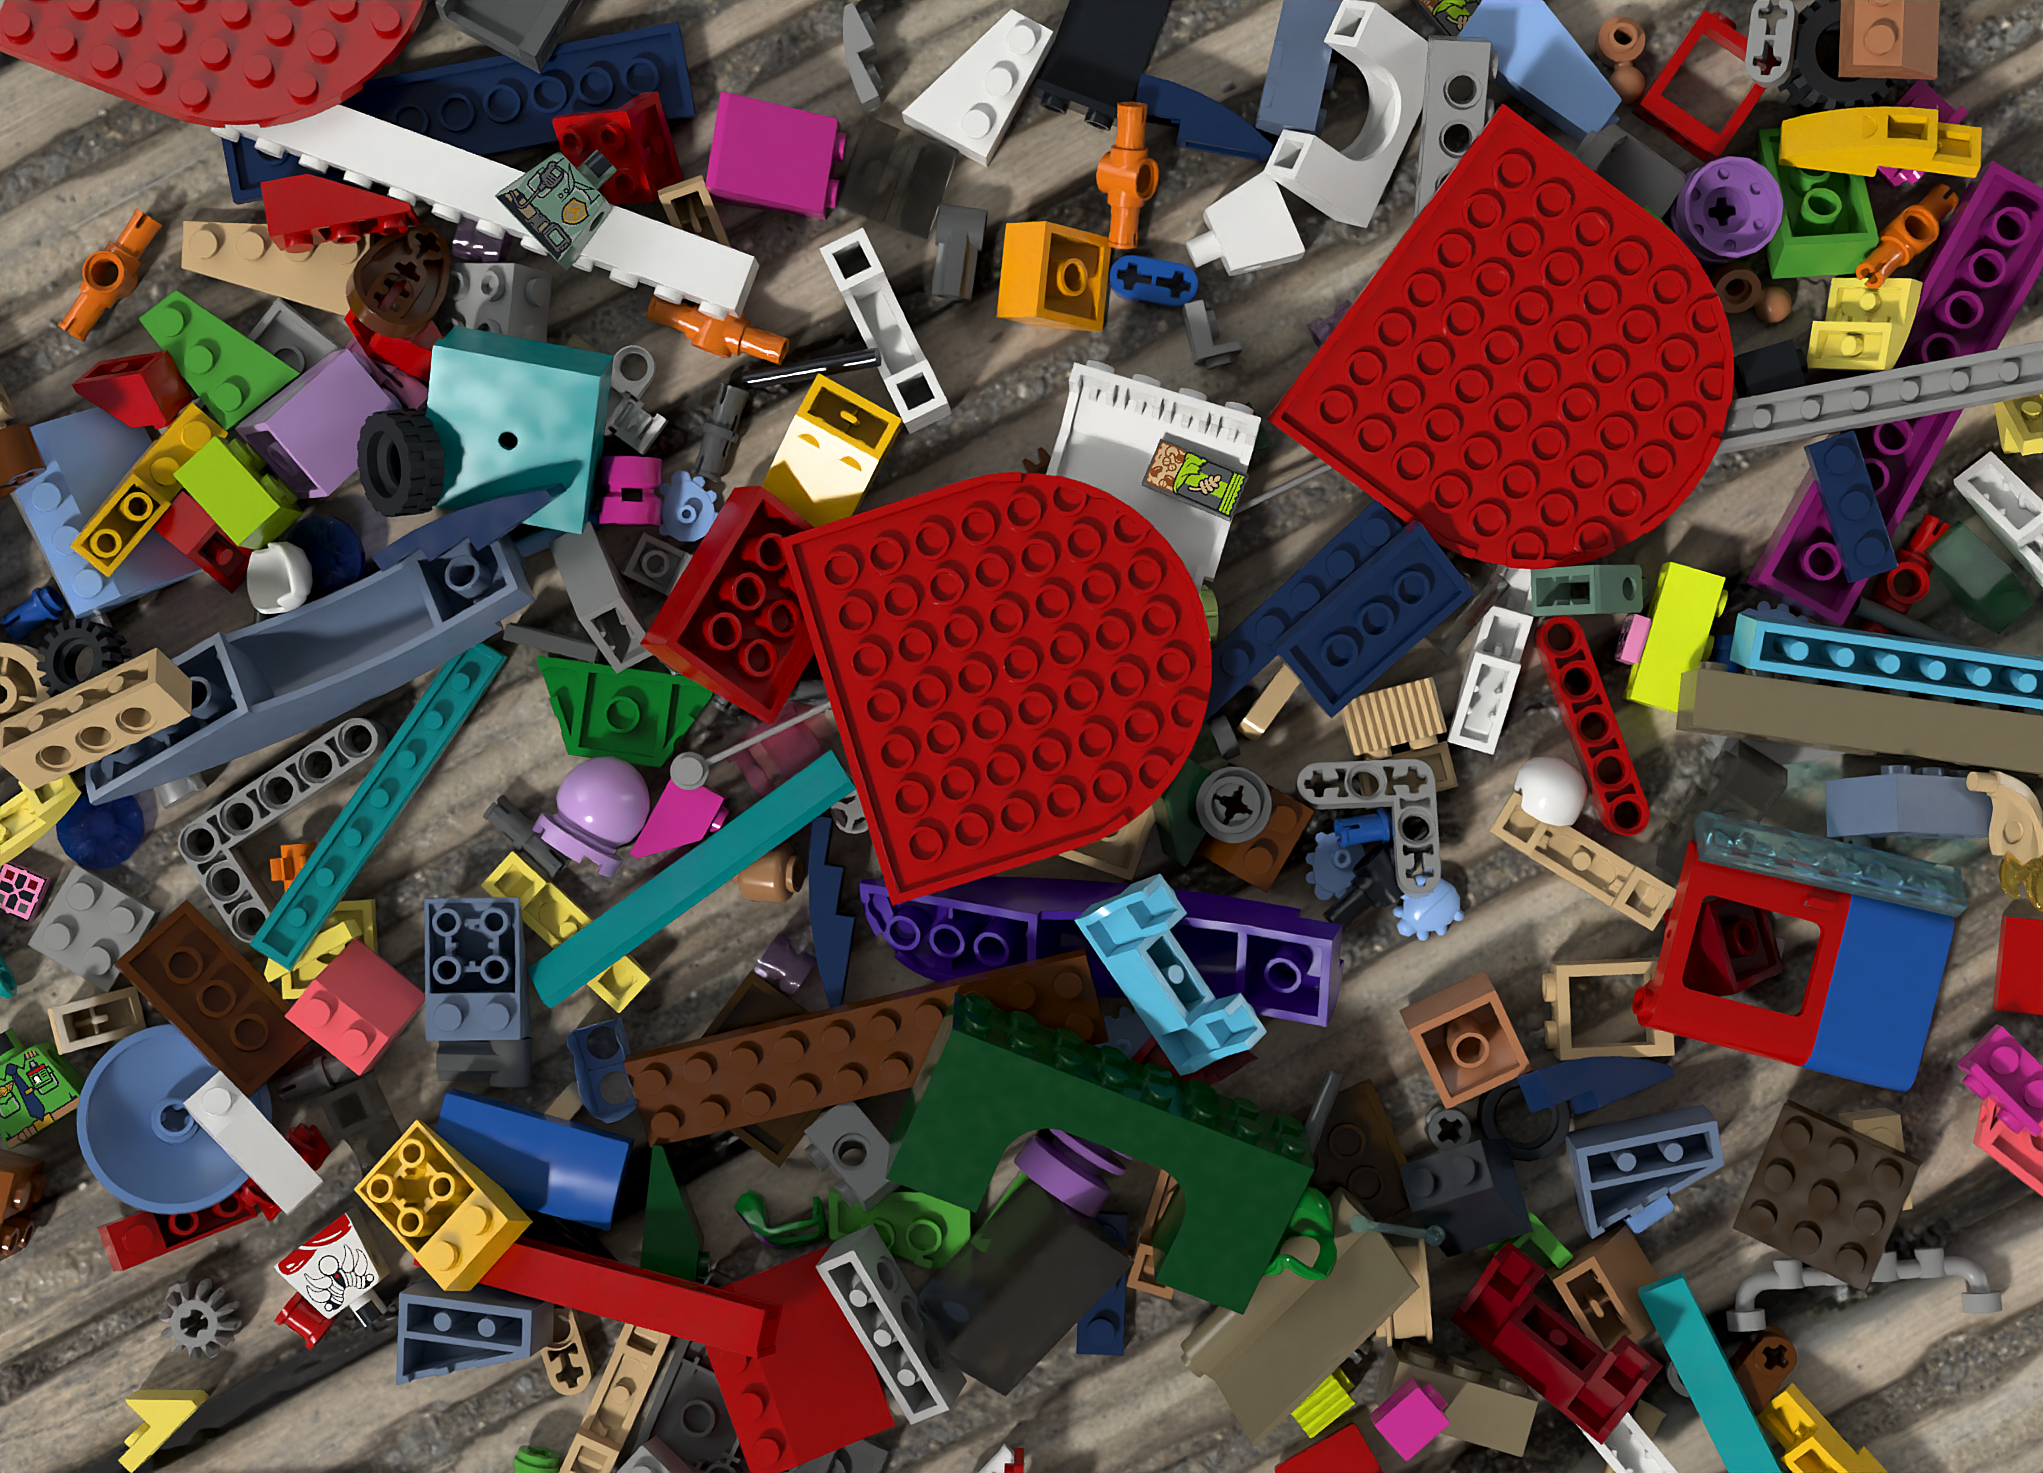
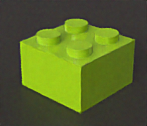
(239, 492)

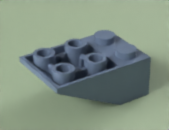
(475, 970)

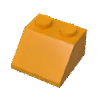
(1053, 276)

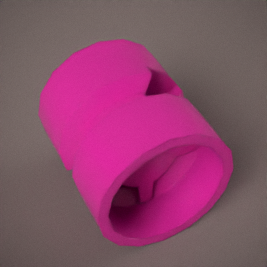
(630, 474)

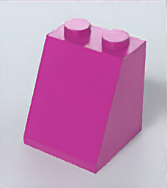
(774, 157)

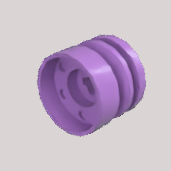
(1749, 207)
(1070, 1169)

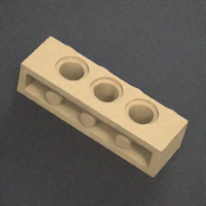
(95, 719)

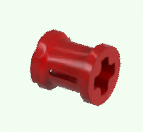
(305, 1320)

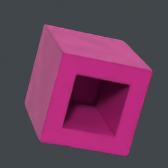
(1411, 1417)

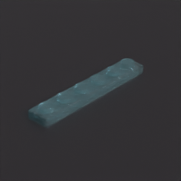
(1829, 864)

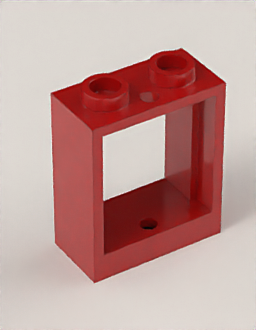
(1678, 124)

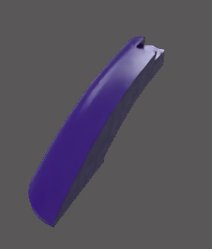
(1237, 945)

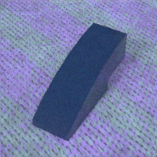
(1201, 121)
(1590, 1081)

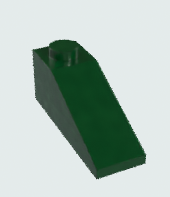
(671, 1228)

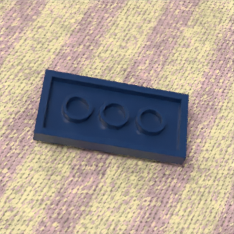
(1372, 618)

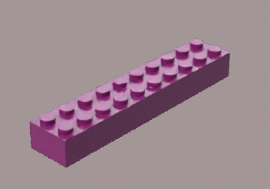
(1965, 307)

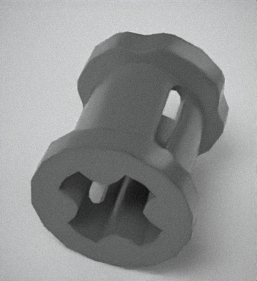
(1432, 1128)

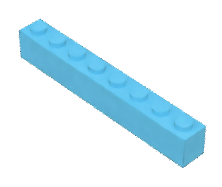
(1888, 661)

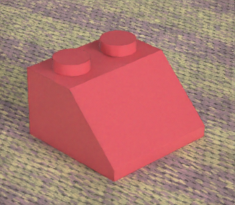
(357, 1007)

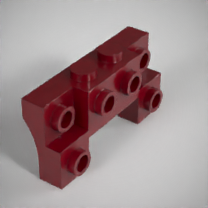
(1548, 1350)

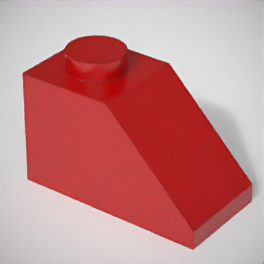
(137, 389)
(204, 542)

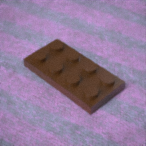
(214, 998)

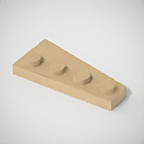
(250, 259)

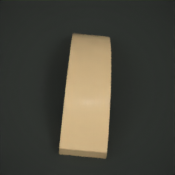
(1585, 864)
(616, 1401)

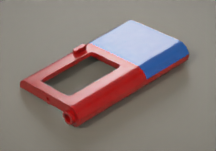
(1865, 991)

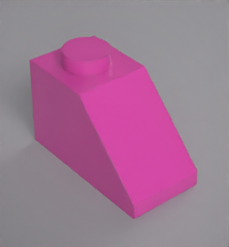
(681, 819)

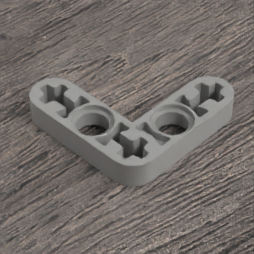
(1403, 804)

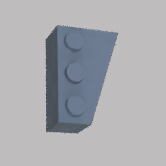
(1298, 70)
(1908, 805)
(1638, 1161)
(466, 1329)

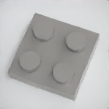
(92, 926)

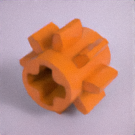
(291, 862)

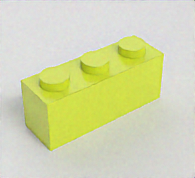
(1678, 635)

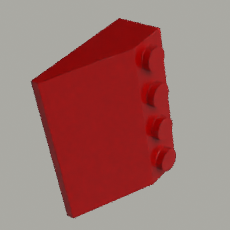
(736, 609)
(815, 1387)

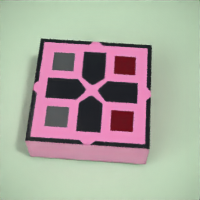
(1632, 639)
(22, 890)

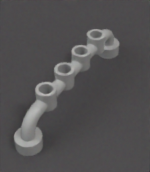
(1928, 1263)

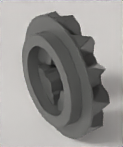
(1213, 812)

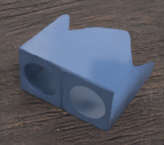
(589, 1081)

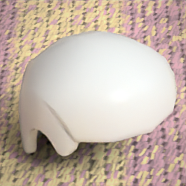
(278, 578)
(1552, 790)

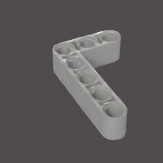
(267, 812)

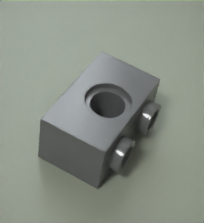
(846, 1129)

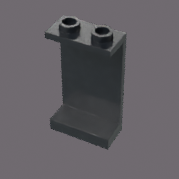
(1099, 57)

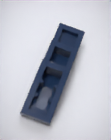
(480, 522)
(831, 929)

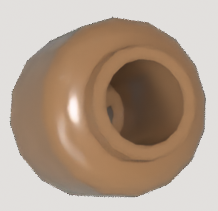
(773, 876)

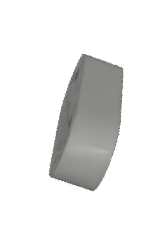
(1760, 39)

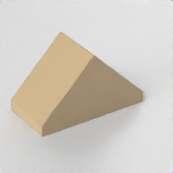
(693, 210)
(96, 1019)

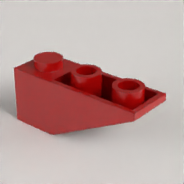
(318, 210)
(150, 1234)

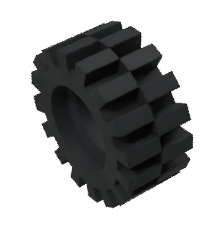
(68, 644)

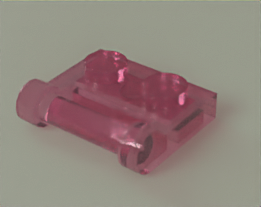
(789, 749)

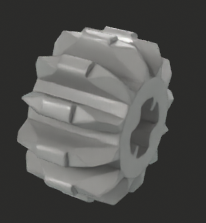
(212, 1306)

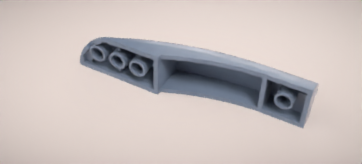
(321, 662)

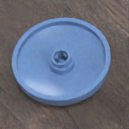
(143, 1136)

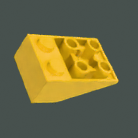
(831, 453)
(442, 1208)

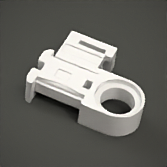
(625, 414)

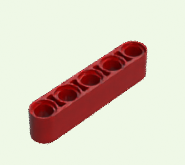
(1610, 740)

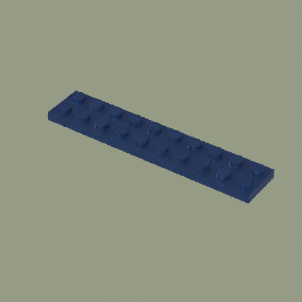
(498, 103)

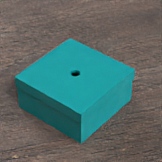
(519, 420)

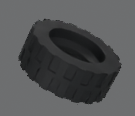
(400, 462)

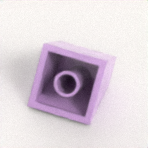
(316, 423)

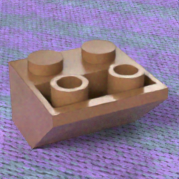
(1603, 1288)

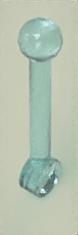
(1433, 1235)

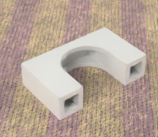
(1394, 65)
(885, 327)

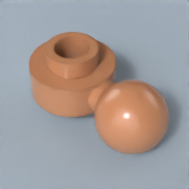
(1626, 79)
(1769, 303)

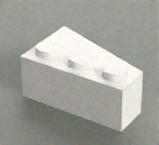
(983, 88)

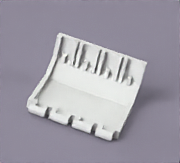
(1114, 432)

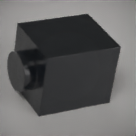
(1770, 369)

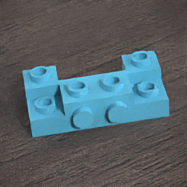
(1160, 980)

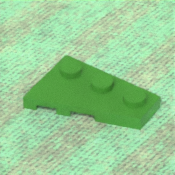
(216, 360)
(908, 1223)

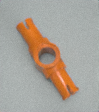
(1127, 175)
(1907, 236)
(94, 294)
(719, 336)

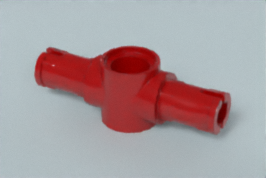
(1915, 564)

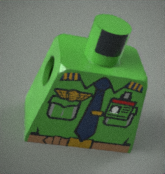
(35, 1089)

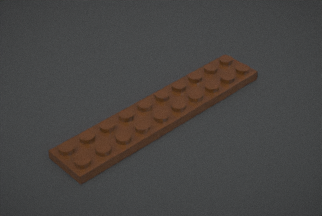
(841, 1049)

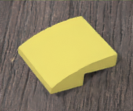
(1864, 325)

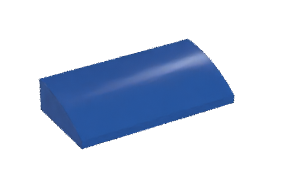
(539, 1157)

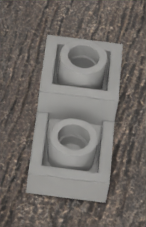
(859, 46)
(655, 563)

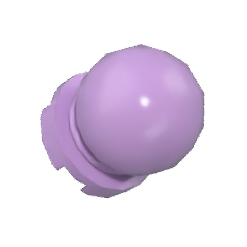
(598, 809)

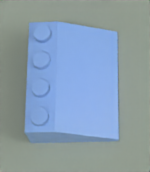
(84, 463)

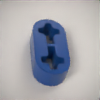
(1155, 270)

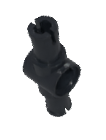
(1375, 881)

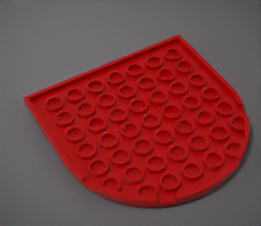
(214, 57)
(1524, 364)
(1002, 670)

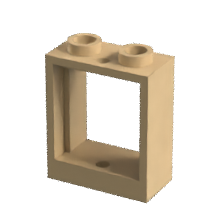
(1558, 1030)

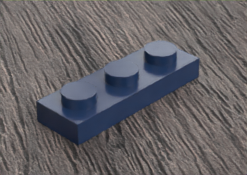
(1851, 506)
(1103, 1325)

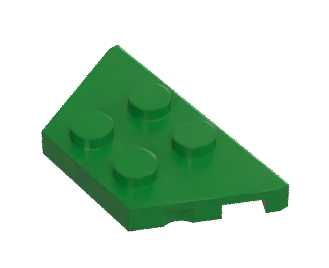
(623, 714)

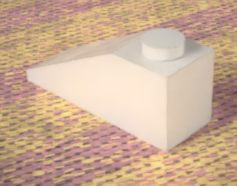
(253, 1142)

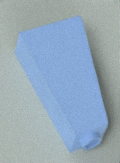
(1544, 66)

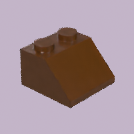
(1262, 856)

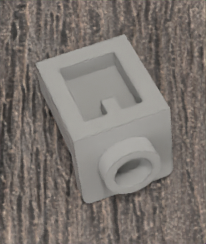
(1201, 329)

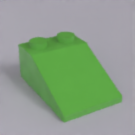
(1824, 218)

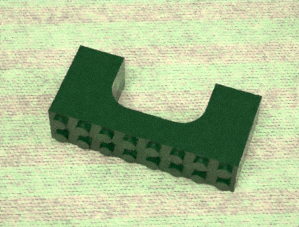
(1009, 1075)

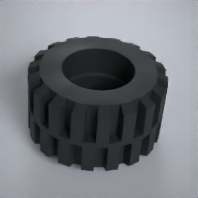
(1807, 80)

